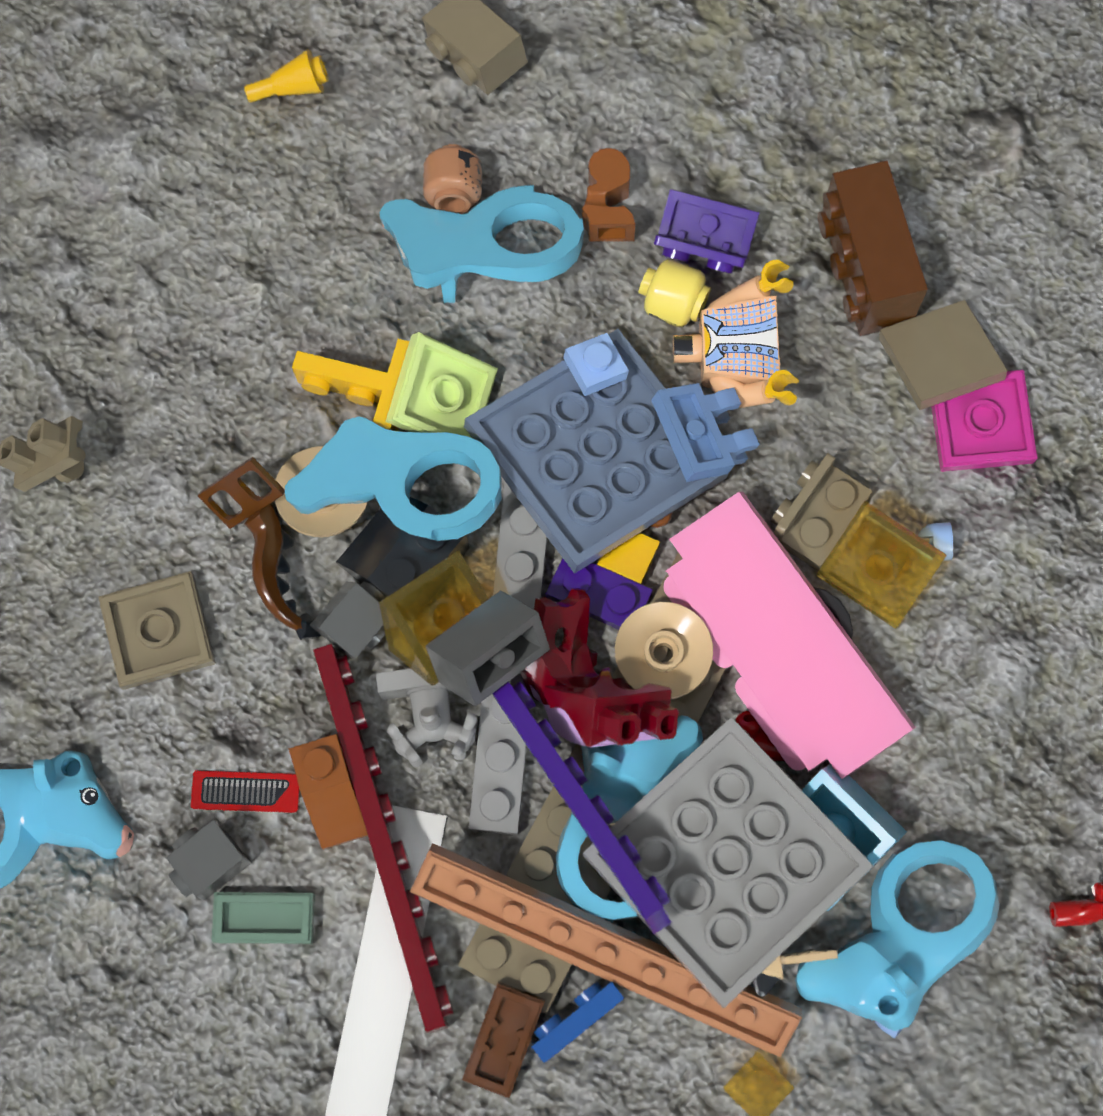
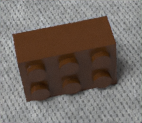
(871, 248)

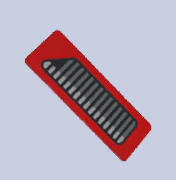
(245, 791)

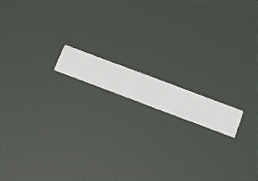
(380, 986)

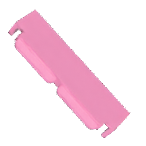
(792, 654)

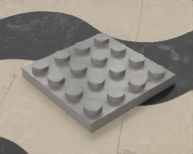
(737, 859)

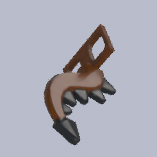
(270, 541)

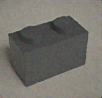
(488, 647)

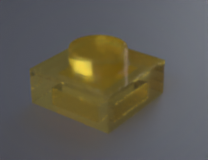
(757, 1087)

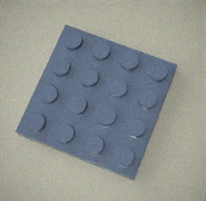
(590, 463)

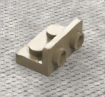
(819, 512)

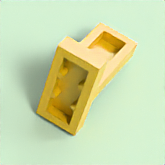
(358, 383)

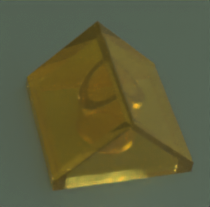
(881, 564)
(427, 609)

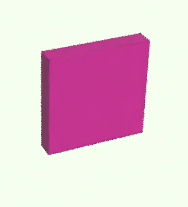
(986, 427)

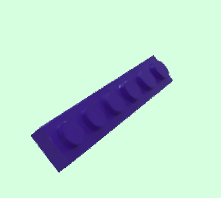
(590, 813)

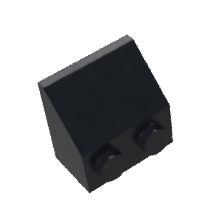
(393, 557)

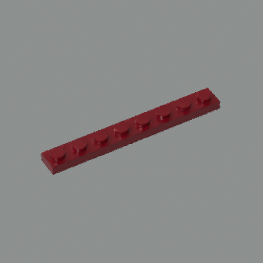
(389, 856)

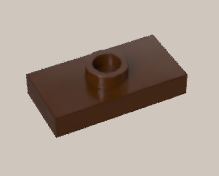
(503, 1039)

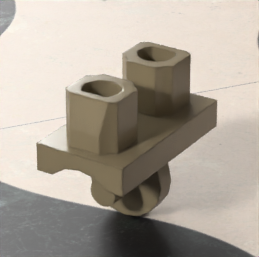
(47, 453)

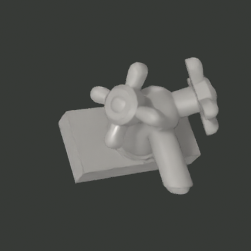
(430, 715)

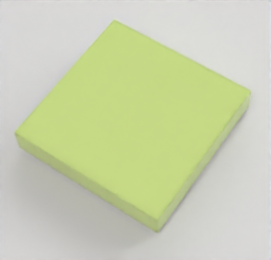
(439, 388)

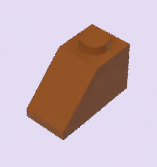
(328, 791)

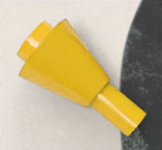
(299, 76)

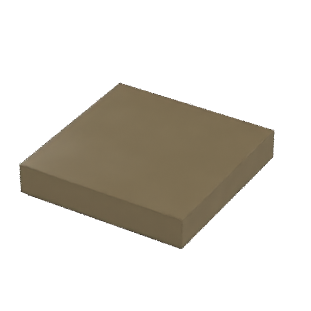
(942, 354)
(156, 630)

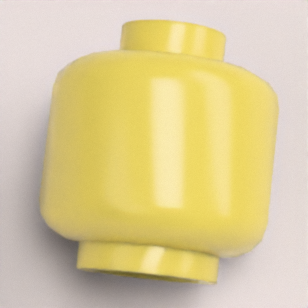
(674, 293)

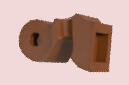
(607, 187)

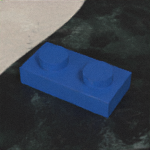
(592, 1005)

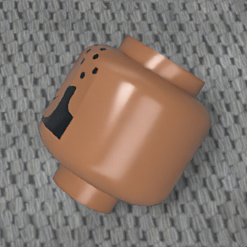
(452, 179)

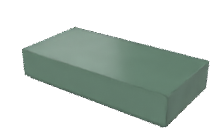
(263, 918)

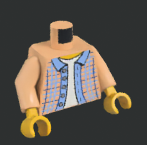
(741, 341)

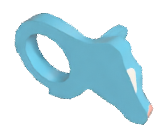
(446, 244)

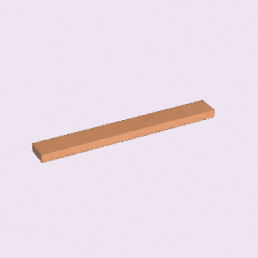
(598, 948)

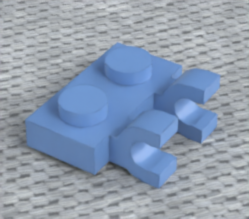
(693, 431)

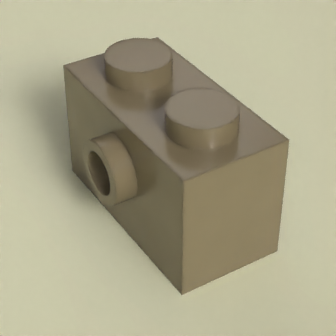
(475, 42)

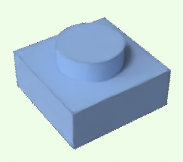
(595, 364)

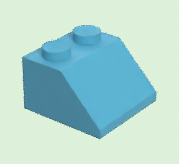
(854, 814)

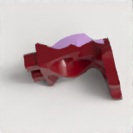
(579, 701)

